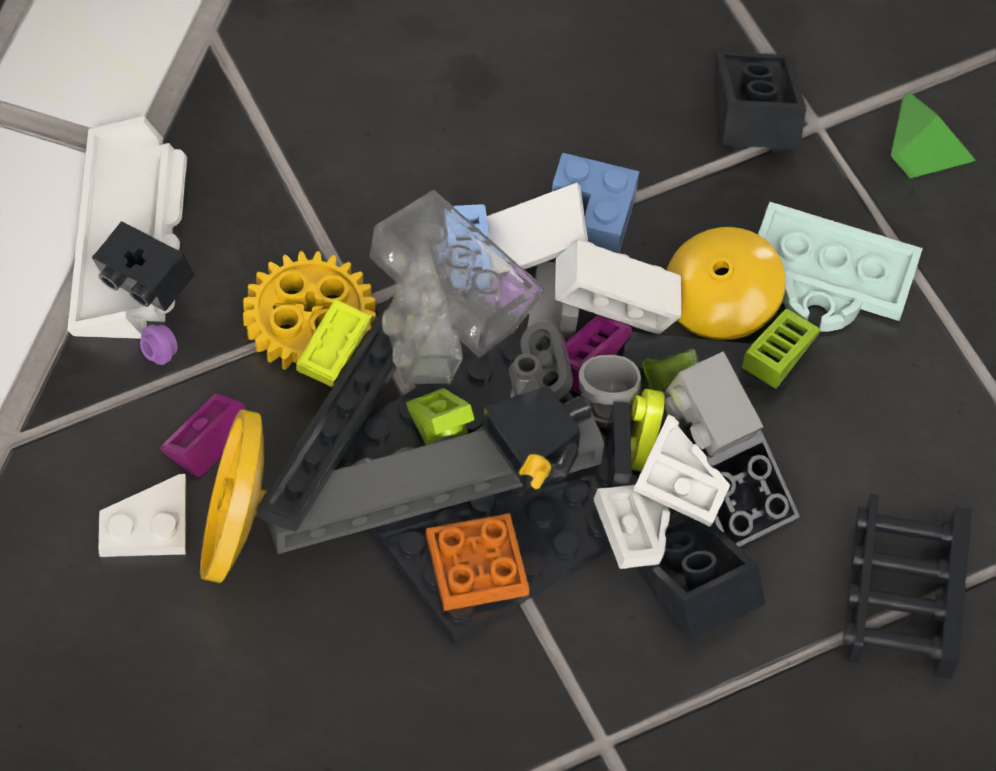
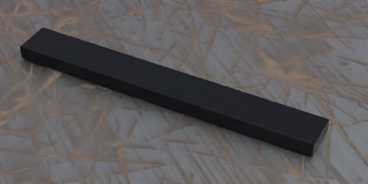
(330, 431)

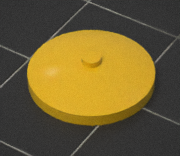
(234, 496)

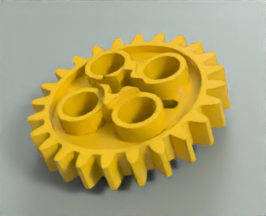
(303, 310)

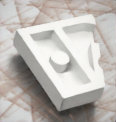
(681, 476)
(146, 522)
(633, 525)

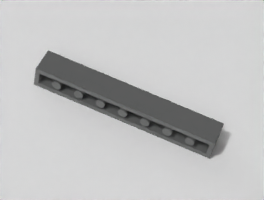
(415, 484)

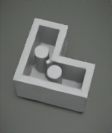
(713, 405)

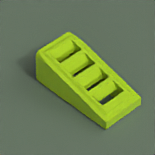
(766, 368)

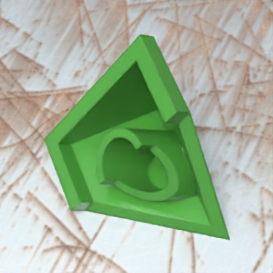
(924, 141)

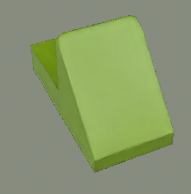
(440, 415)

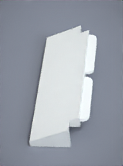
(131, 181)

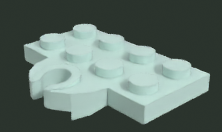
(838, 267)

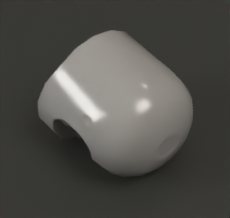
(606, 381)

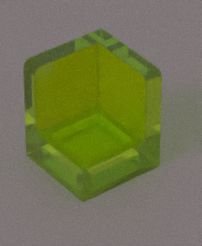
(662, 372)

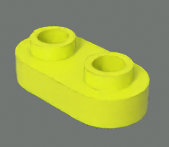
(647, 416)

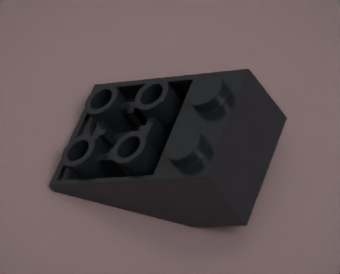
(757, 492)

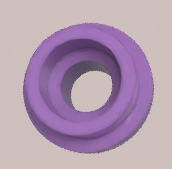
(158, 344)

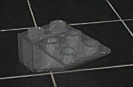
(423, 323)

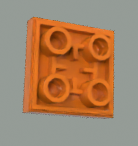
(477, 562)

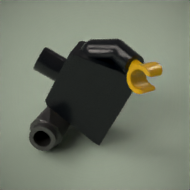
(534, 428)

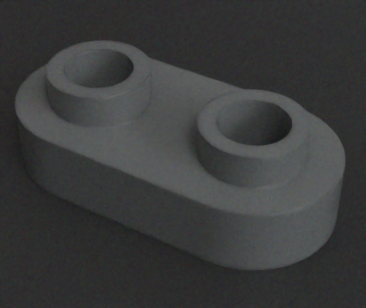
(554, 360)

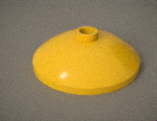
(730, 303)

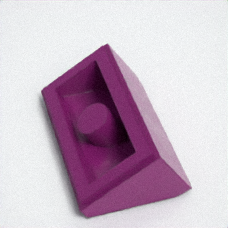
(203, 436)

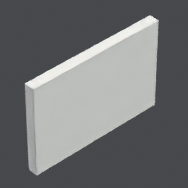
(540, 227)

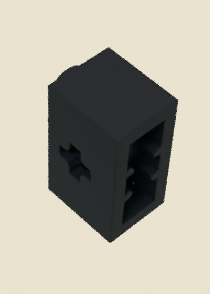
(142, 267)

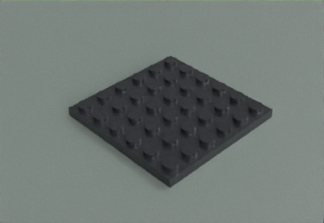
(553, 524)

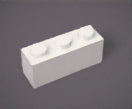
(618, 287)

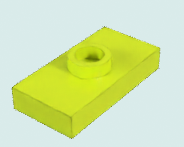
(333, 343)

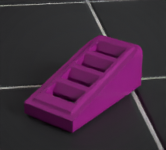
(579, 344)

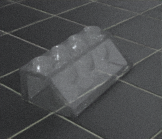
(483, 283)

